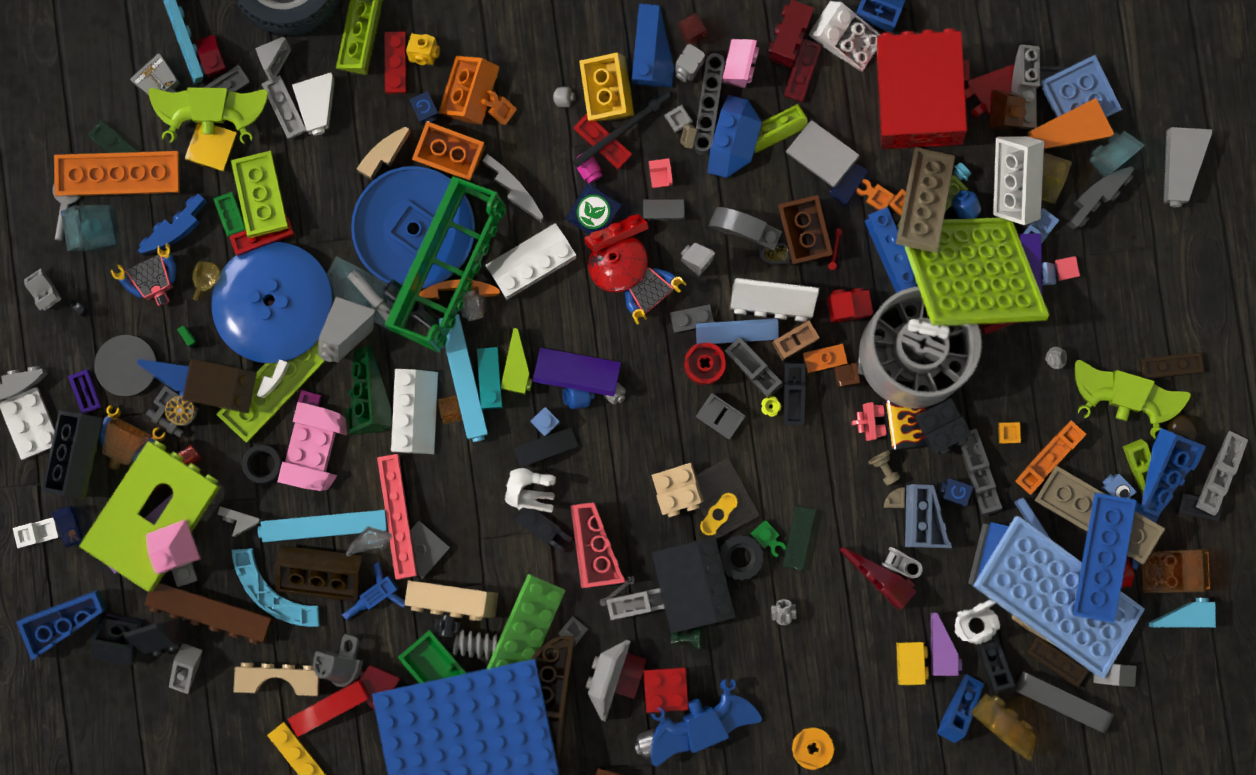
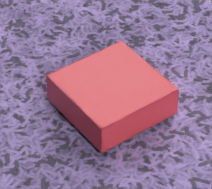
(1067, 268)

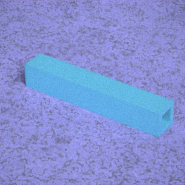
(465, 383)
(321, 526)

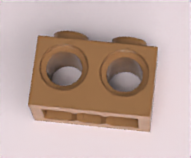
(795, 340)

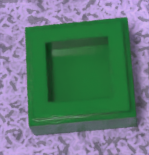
(187, 336)

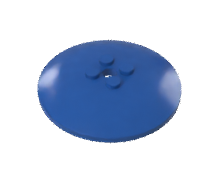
(388, 209)
(293, 321)

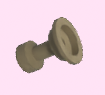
(881, 461)

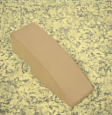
(383, 152)

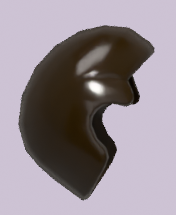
(1183, 426)

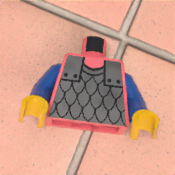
(150, 277)
(650, 291)

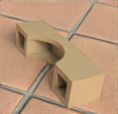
(250, 678)

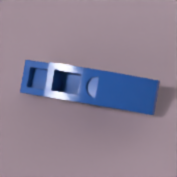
(169, 233)

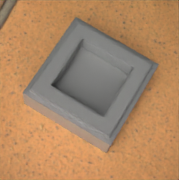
(678, 118)

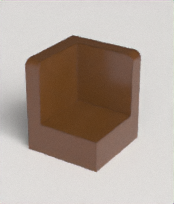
(847, 375)

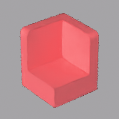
(660, 173)

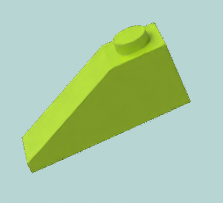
(516, 371)

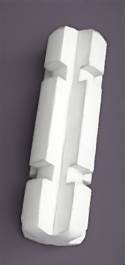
(928, 329)

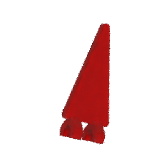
(984, 85)

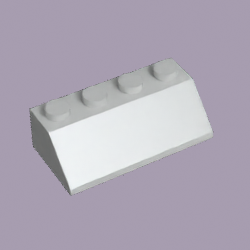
(1018, 179)
(531, 261)
(414, 411)

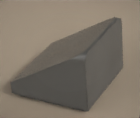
(573, 628)

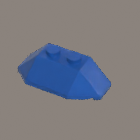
(734, 137)

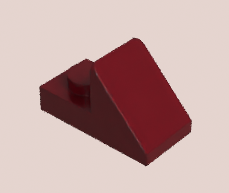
(630, 675)

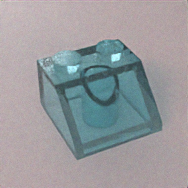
(1116, 153)
(87, 227)

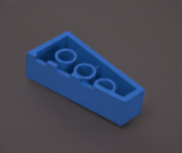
(53, 624)

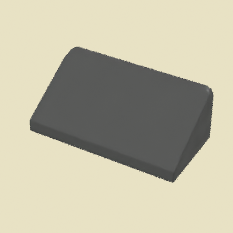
(663, 209)

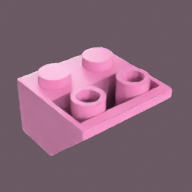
(738, 65)

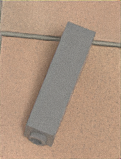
(1183, 161)

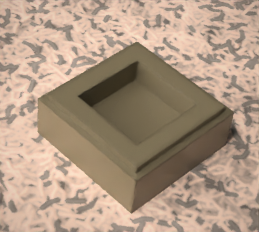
(688, 135)

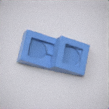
(1042, 225)

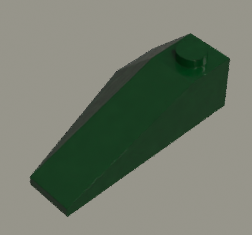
(369, 402)

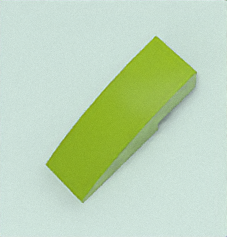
(1138, 459)

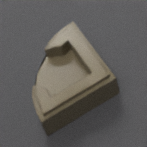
(895, 499)

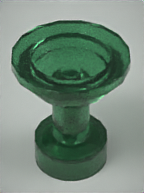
(694, 638)

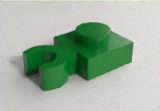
(765, 536)

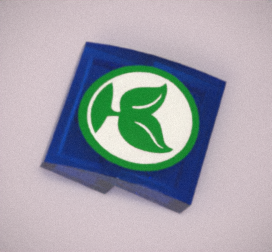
(593, 210)

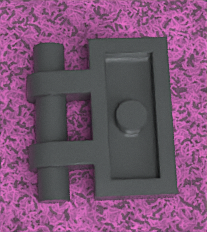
(157, 417)

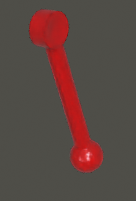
(832, 265)

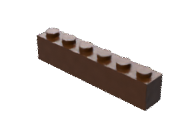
(209, 612)

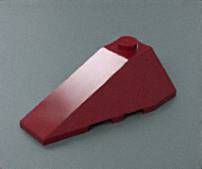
(890, 585)

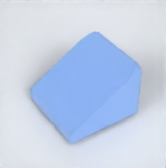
(1048, 274)

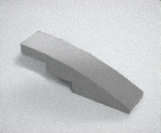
(517, 194)
(1221, 473)
(635, 604)

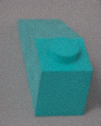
(489, 378)

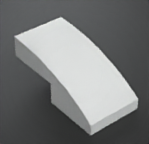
(269, 384)
(36, 532)

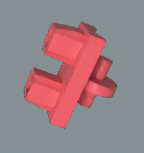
(871, 430)

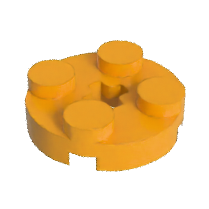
(817, 759)

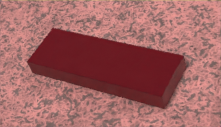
(802, 70)

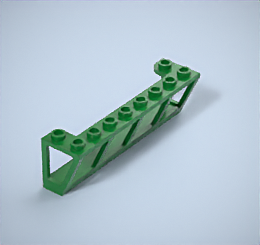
(426, 258)

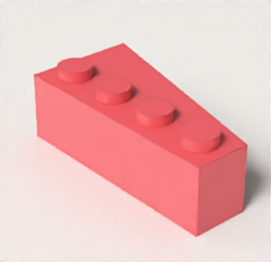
(593, 548)

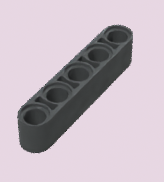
(709, 94)
(1063, 702)

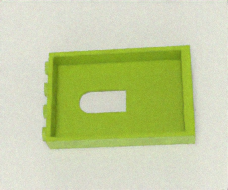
(120, 533)

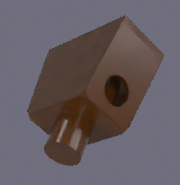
(1007, 110)

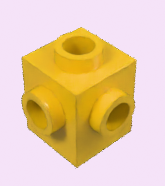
(422, 49)

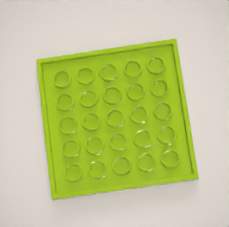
(977, 275)

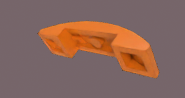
(432, 292)
(1050, 456)

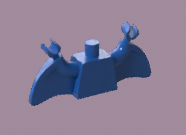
(701, 726)

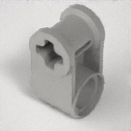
(900, 563)

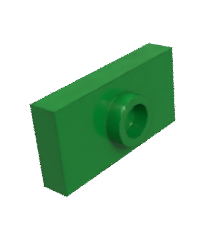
(230, 214)

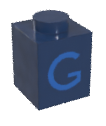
(424, 108)
(955, 492)

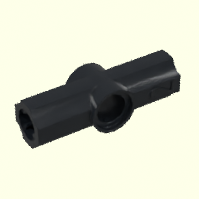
(420, 313)

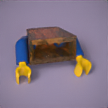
(122, 440)

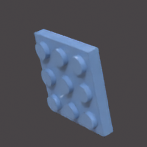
(1078, 86)

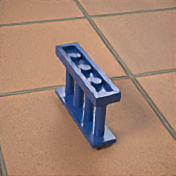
(893, 256)

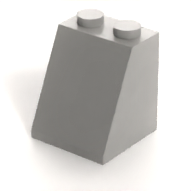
(344, 329)

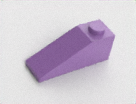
(943, 653)

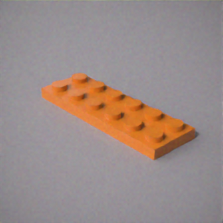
(116, 173)

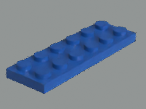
(1104, 558)

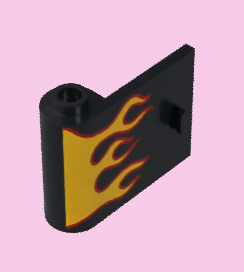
(902, 427)

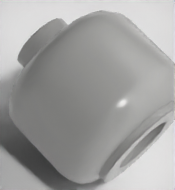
(563, 97)
(619, 395)

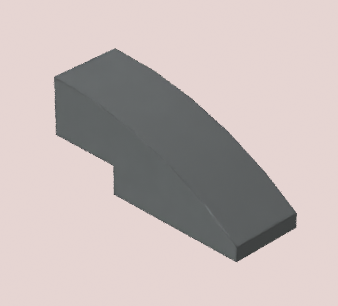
(754, 368)

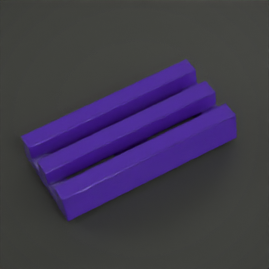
(91, 407)

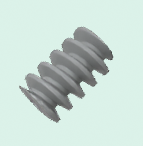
(475, 644)

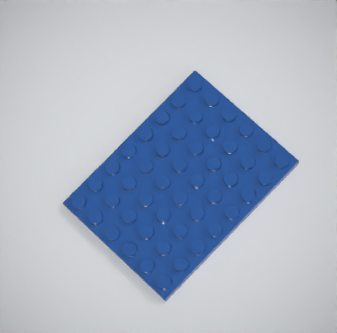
(468, 725)

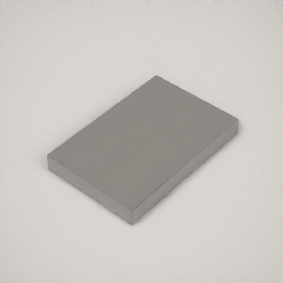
(822, 154)

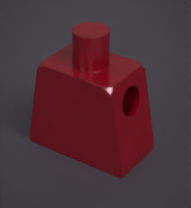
(376, 681)

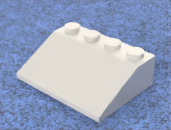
(773, 299)

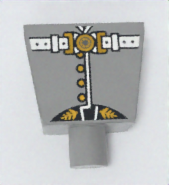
(156, 75)

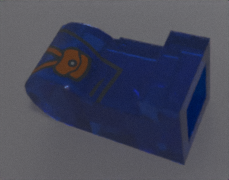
(68, 526)

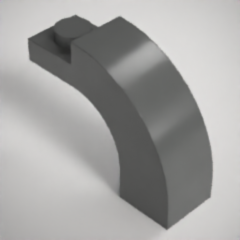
(746, 226)

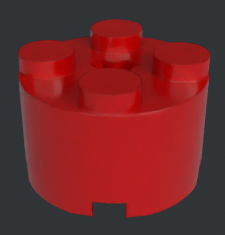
(702, 352)

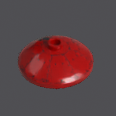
(624, 270)

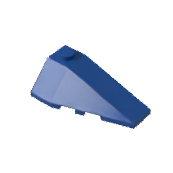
(652, 53)
(1169, 464)

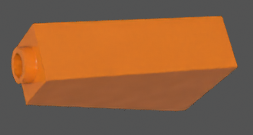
(1074, 127)

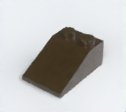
(219, 386)

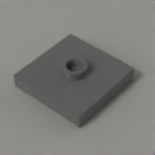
(427, 548)

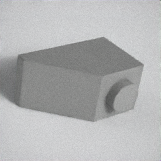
(185, 668)

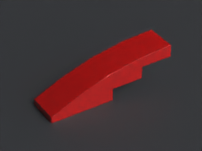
(328, 708)

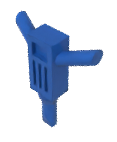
(383, 589)

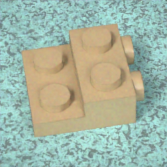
(677, 489)

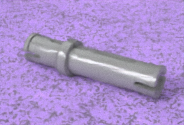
(378, 303)

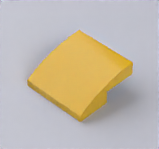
(211, 149)

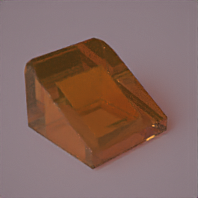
(450, 409)

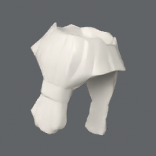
(527, 498)
(986, 615)

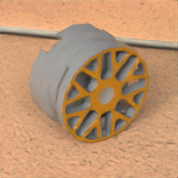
(180, 411)

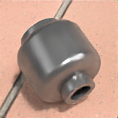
(644, 742)

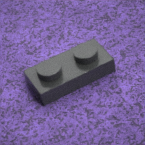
(688, 318)

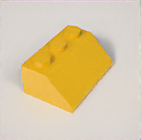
(606, 87)

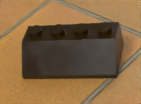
(318, 573)

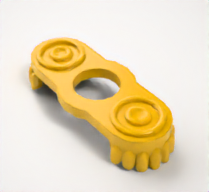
(726, 504)

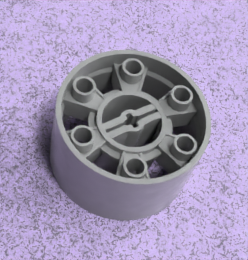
(917, 347)

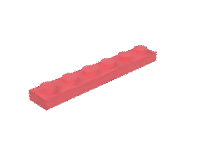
(397, 516)

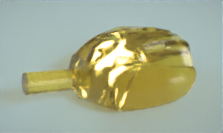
(204, 277)

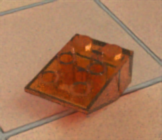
(1176, 571)

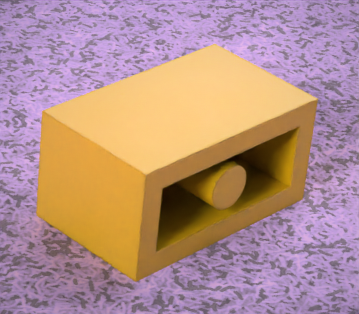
(911, 663)

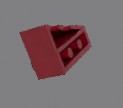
(790, 33)

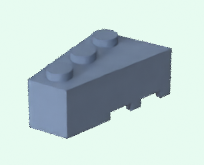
(923, 518)

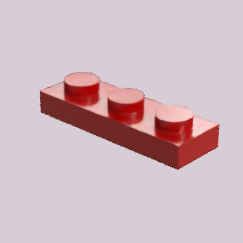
(395, 62)
(593, 133)
(616, 232)
(243, 244)

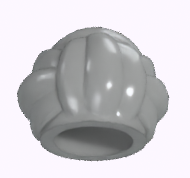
(1056, 357)

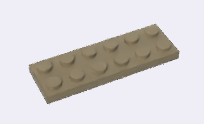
(925, 200)
(1074, 501)

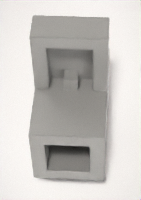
(42, 290)

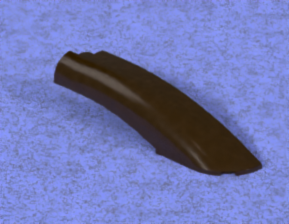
(554, 671)

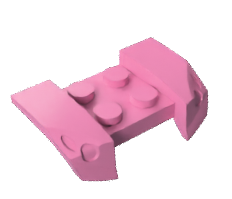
(311, 447)

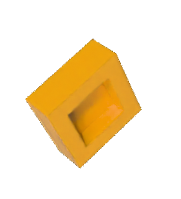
(1009, 433)

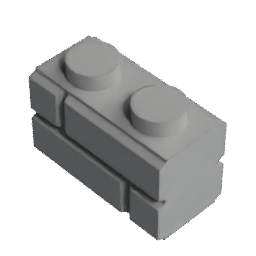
(689, 63)

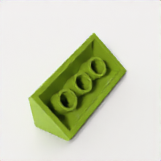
(359, 36)

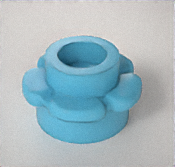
(961, 172)

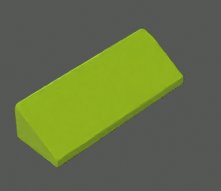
(781, 127)

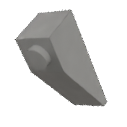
(697, 258)

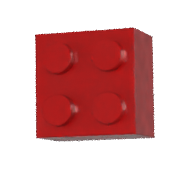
(665, 689)

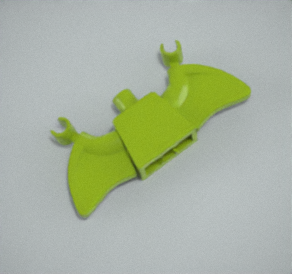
(207, 107)
(1128, 394)

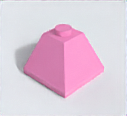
(171, 547)

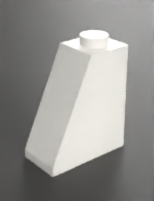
(315, 102)

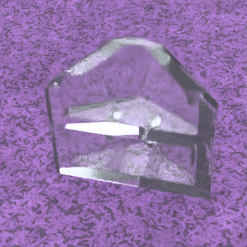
(369, 539)

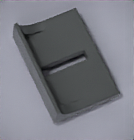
(712, 409)

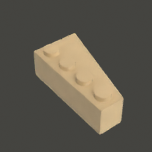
(451, 599)

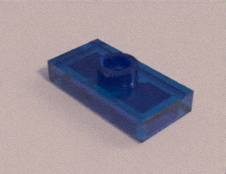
(849, 184)

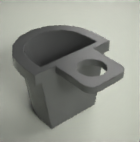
(339, 667)

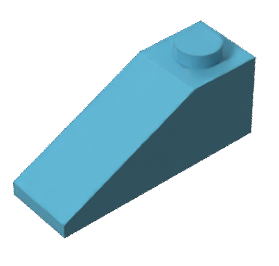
(1189, 615)

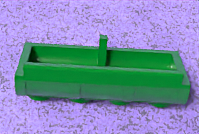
(430, 660)

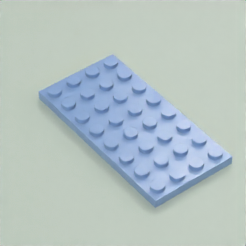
(1039, 587)

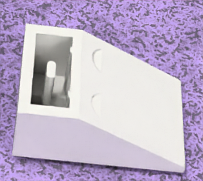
(845, 35)

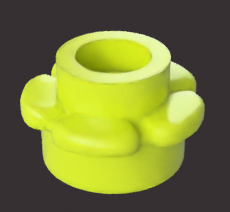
(770, 411)

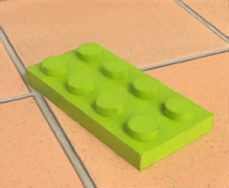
(259, 194)

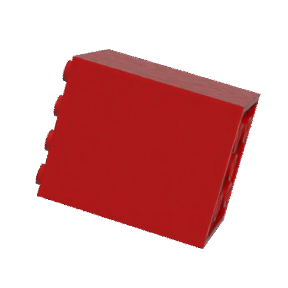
(921, 89)

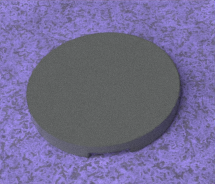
(118, 368)

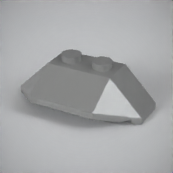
(606, 677)

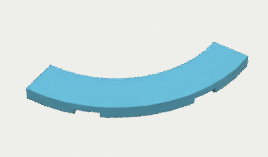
(266, 597)

